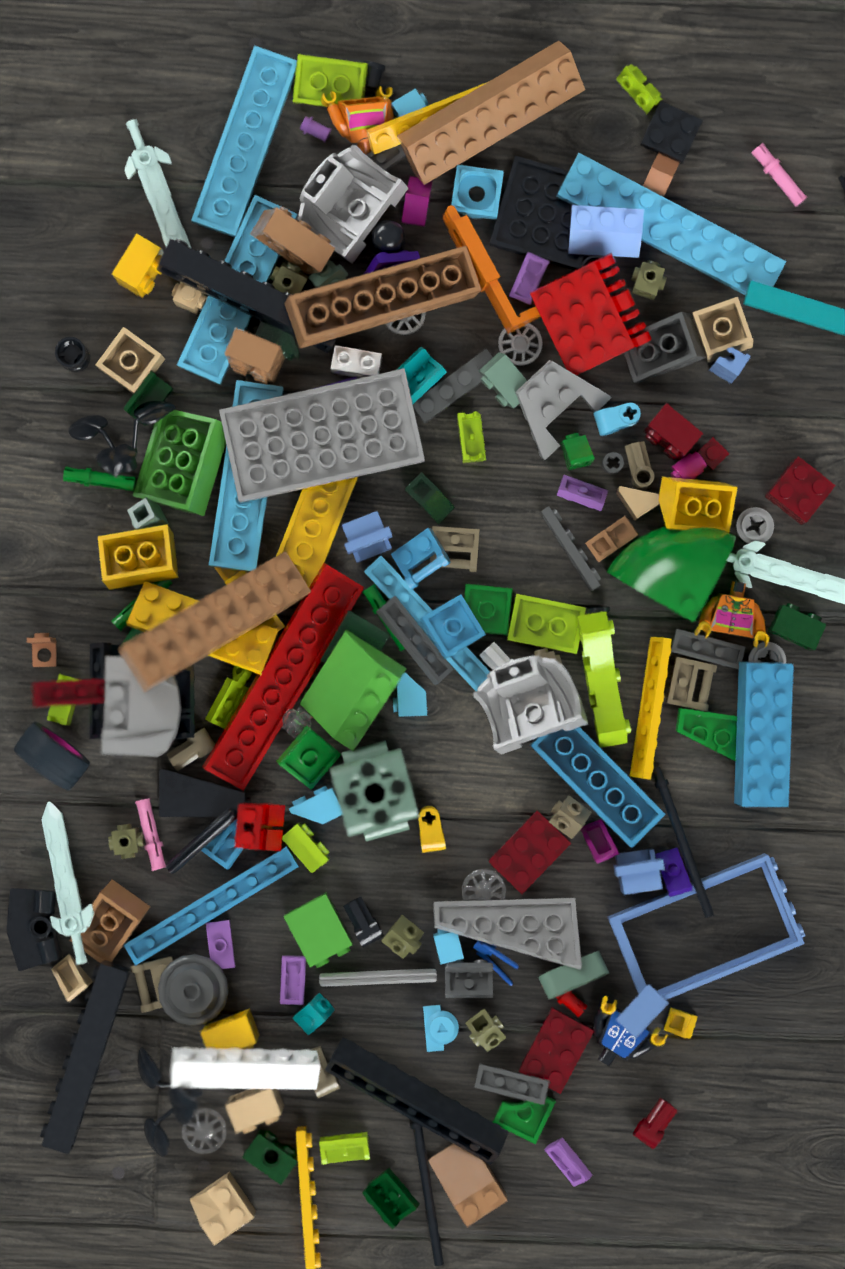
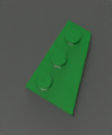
(709, 729)

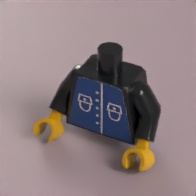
(617, 1039)

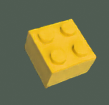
(138, 266)
(231, 1032)

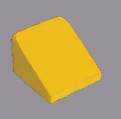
(680, 1023)

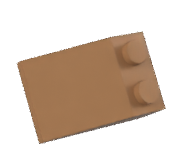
(113, 922)
(467, 1183)

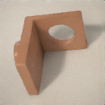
(41, 641)

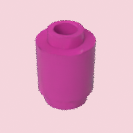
(689, 466)

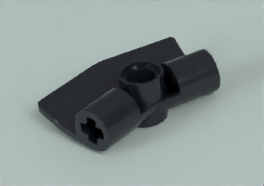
(27, 942)

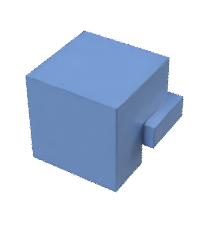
(367, 537)
(638, 871)

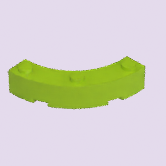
(602, 679)

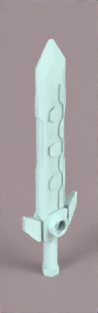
(154, 184)
(784, 573)
(73, 918)

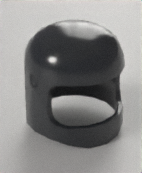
(387, 237)

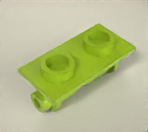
(632, 81)

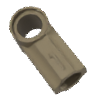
(639, 463)
(191, 750)
(326, 1082)

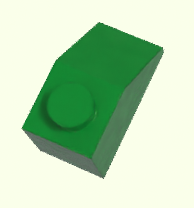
(577, 451)

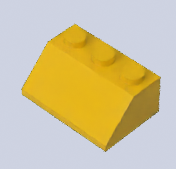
(696, 503)

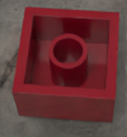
(672, 433)
(800, 490)

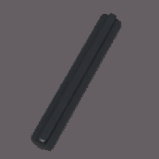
(201, 840)

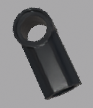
(364, 924)

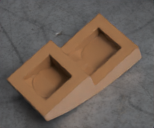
(612, 538)

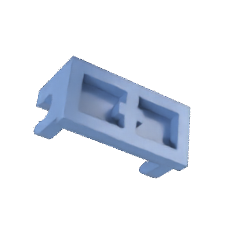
(730, 368)
(642, 1011)

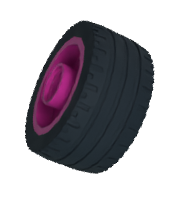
(51, 756)

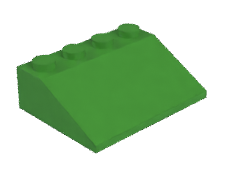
(182, 462)
(351, 689)

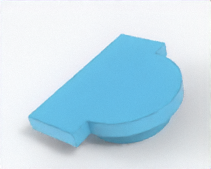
(440, 1027)

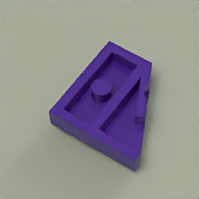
(385, 260)

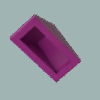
(416, 202)
(599, 841)

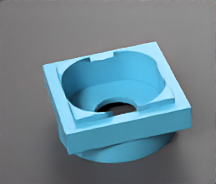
(488, 180)

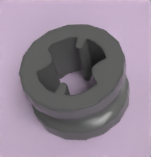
(613, 470)

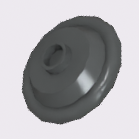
(193, 990)

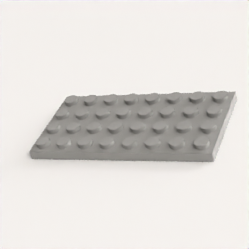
(322, 435)

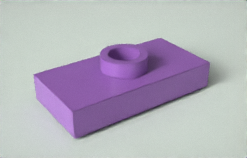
(529, 277)
(221, 943)
(293, 980)
(568, 1162)

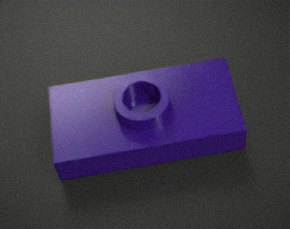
(674, 873)

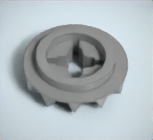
(757, 515)
(775, 652)

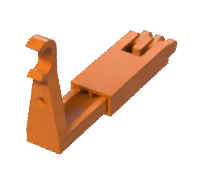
(465, 235)

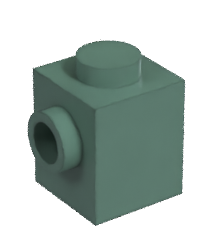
(147, 514)

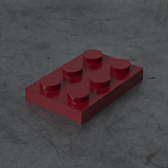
(529, 852)
(556, 1049)

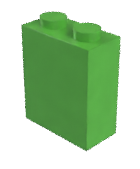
(319, 930)

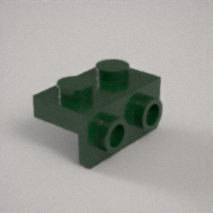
(390, 1198)

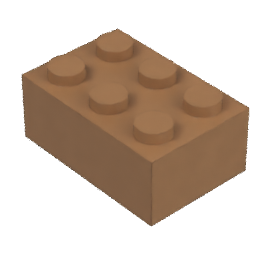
(293, 240)
(254, 356)

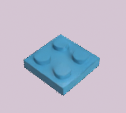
(452, 626)

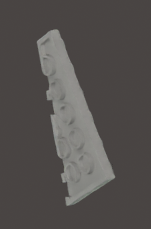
(524, 925)

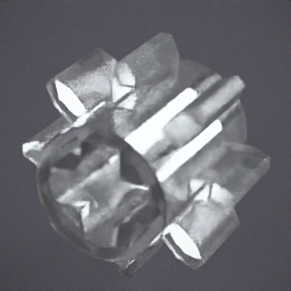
(296, 721)

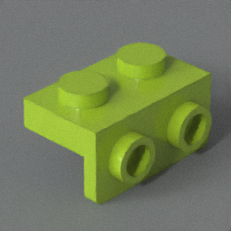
(302, 844)

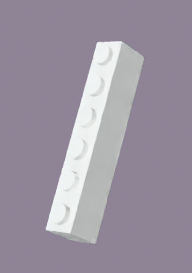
(244, 1068)

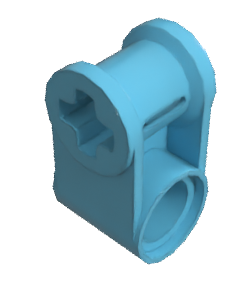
(612, 419)

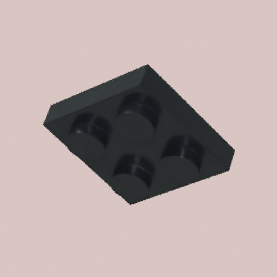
(671, 132)

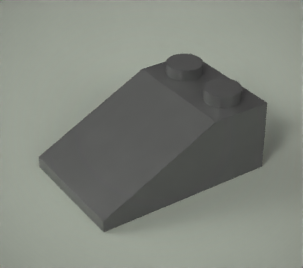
(672, 347)

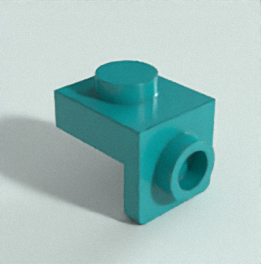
(314, 1014)

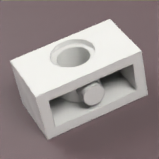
(355, 362)

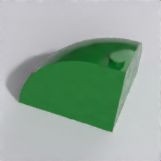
(675, 566)

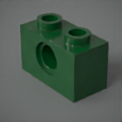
(275, 1169)

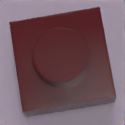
(713, 453)

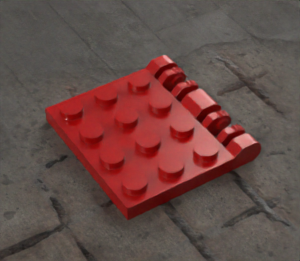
(587, 318)

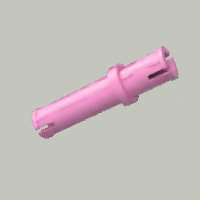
(779, 175)
(150, 834)

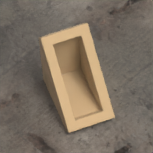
(637, 501)
(70, 977)

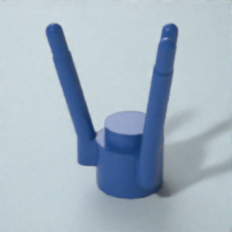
(485, 948)

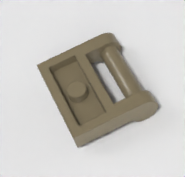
(458, 540)
(684, 680)
(157, 967)

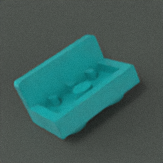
(421, 373)

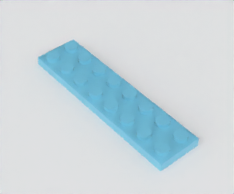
(245, 141)
(217, 320)
(239, 524)

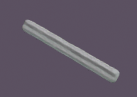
(378, 977)

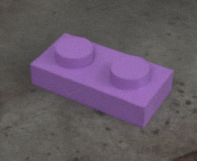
(582, 493)

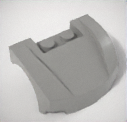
(348, 199)
(529, 701)
(137, 719)

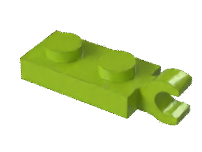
(229, 697)

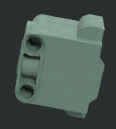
(377, 765)

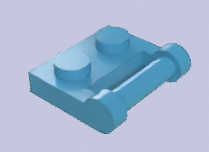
(418, 551)

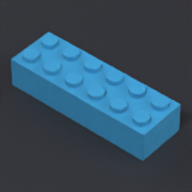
(763, 734)
(599, 783)

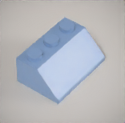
(605, 231)

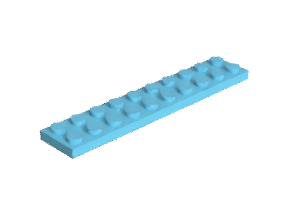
(673, 227)

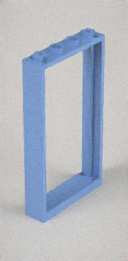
(785, 908)

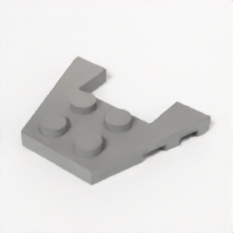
(548, 395)

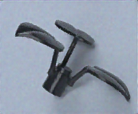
(123, 456)
(181, 1099)

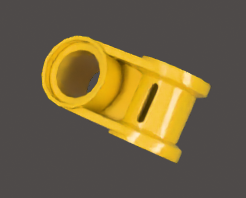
(431, 833)

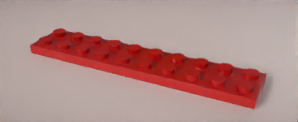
(283, 677)

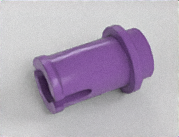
(315, 129)

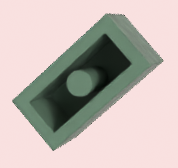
(503, 378)

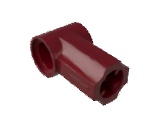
(651, 1129)

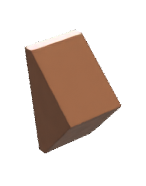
(661, 174)

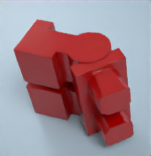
(258, 821)

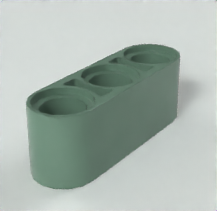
(568, 978)

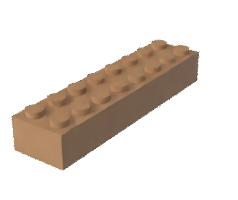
(491, 112)
(382, 296)
(214, 621)

